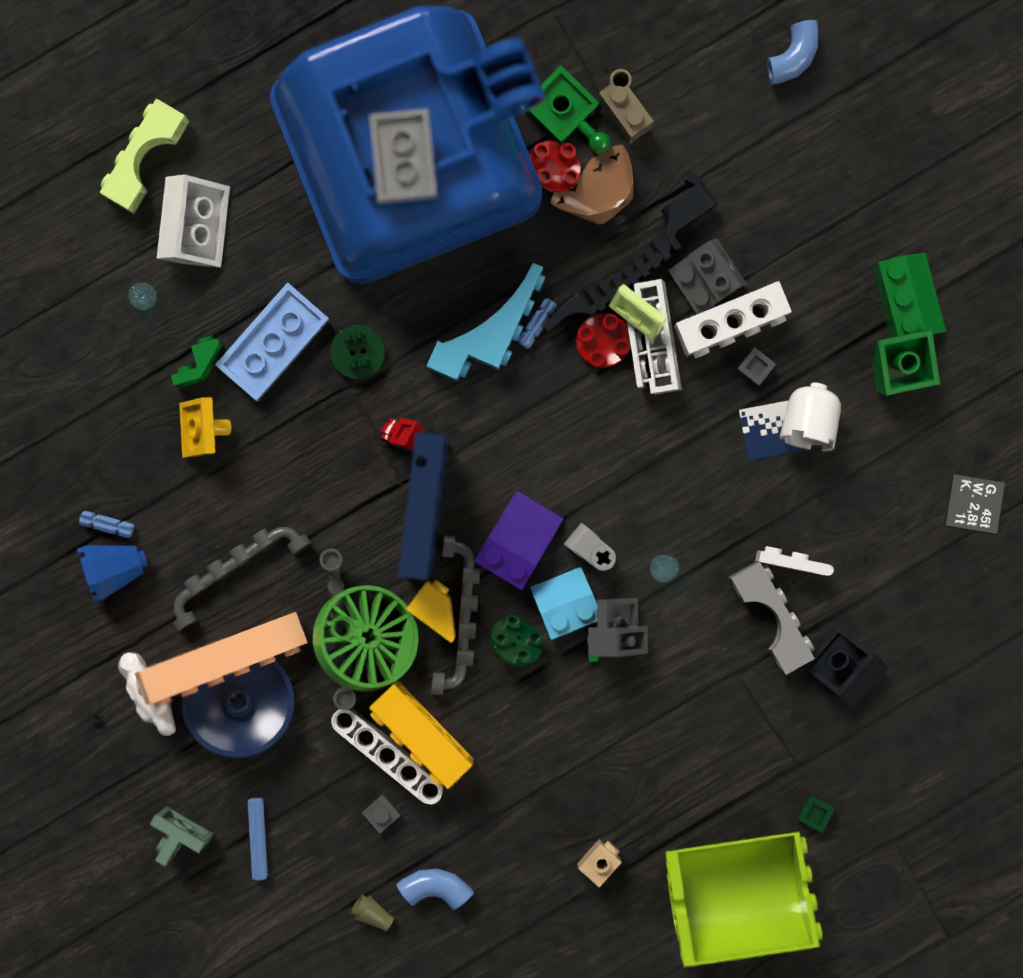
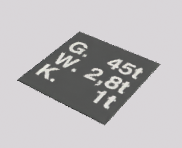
(975, 504)

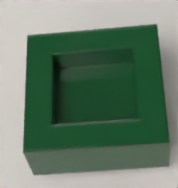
(815, 813)

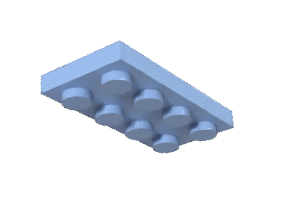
(272, 342)

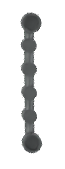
(332, 560)
(219, 570)
(466, 629)

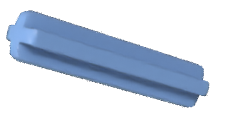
(257, 838)

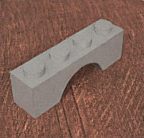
(789, 647)

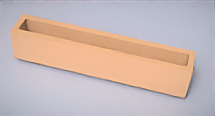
(220, 658)

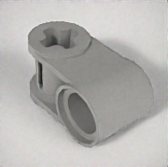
(587, 545)

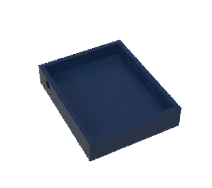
(423, 506)

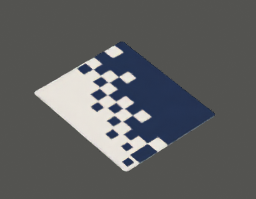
(762, 431)

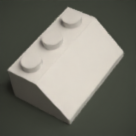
(193, 221)

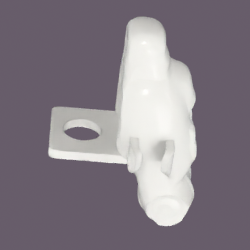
(160, 716)

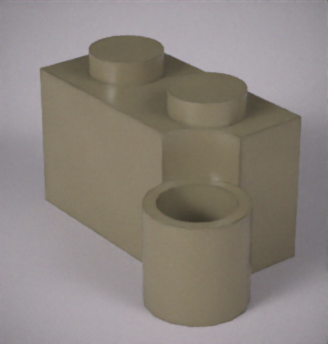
(625, 108)

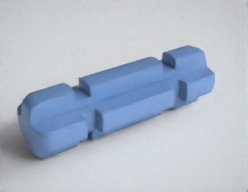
(537, 323)
(106, 524)

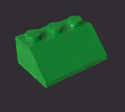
(908, 295)

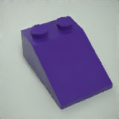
(518, 540)

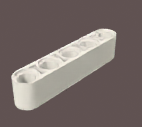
(373, 752)

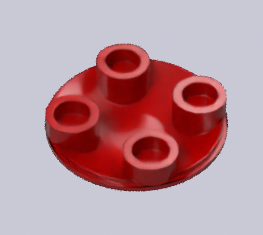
(556, 165)
(603, 340)

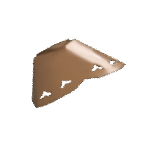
(602, 192)

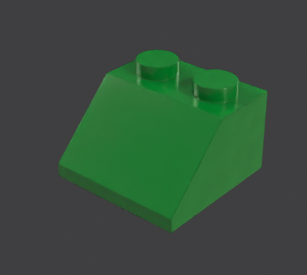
(905, 363)

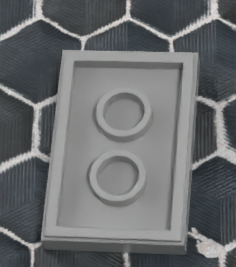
(403, 156)

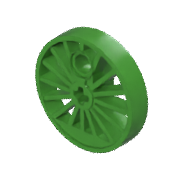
(352, 640)

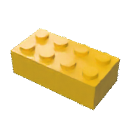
(422, 734)

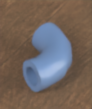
(798, 56)
(435, 883)

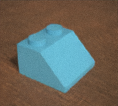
(565, 602)

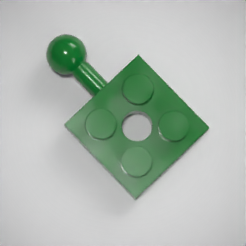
(581, 106)

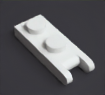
(797, 561)

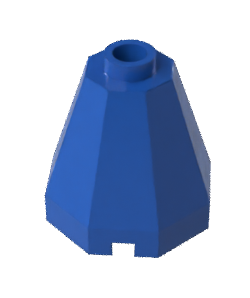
(110, 568)

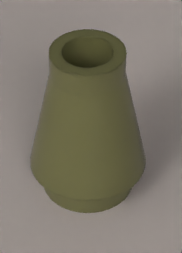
(371, 913)

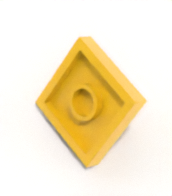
(200, 428)

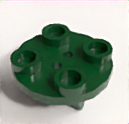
(355, 339)
(525, 650)

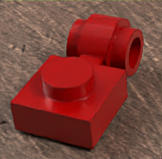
(401, 433)

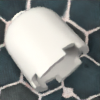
(812, 418)

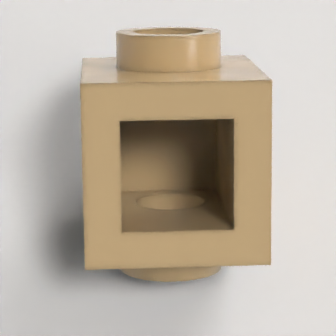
(597, 871)

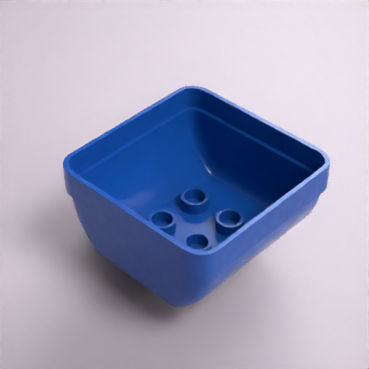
(405, 64)

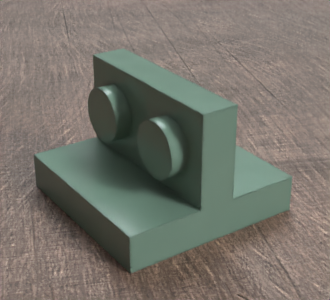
(179, 831)

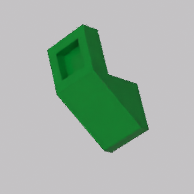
(205, 355)

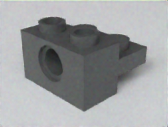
(707, 276)
(614, 639)

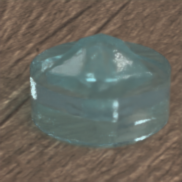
(142, 295)
(664, 568)

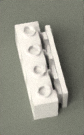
(769, 299)
(660, 350)

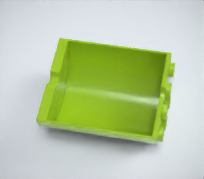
(742, 899)

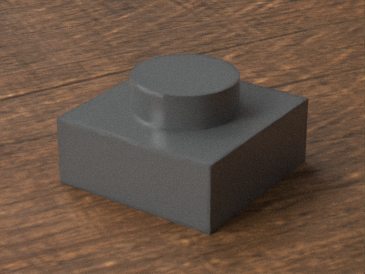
(756, 366)
(381, 813)

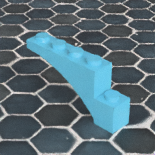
(491, 339)

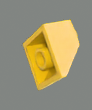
(435, 609)

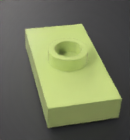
(637, 312)

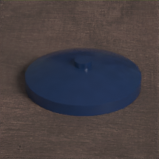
(241, 713)

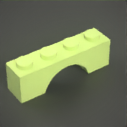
(159, 126)

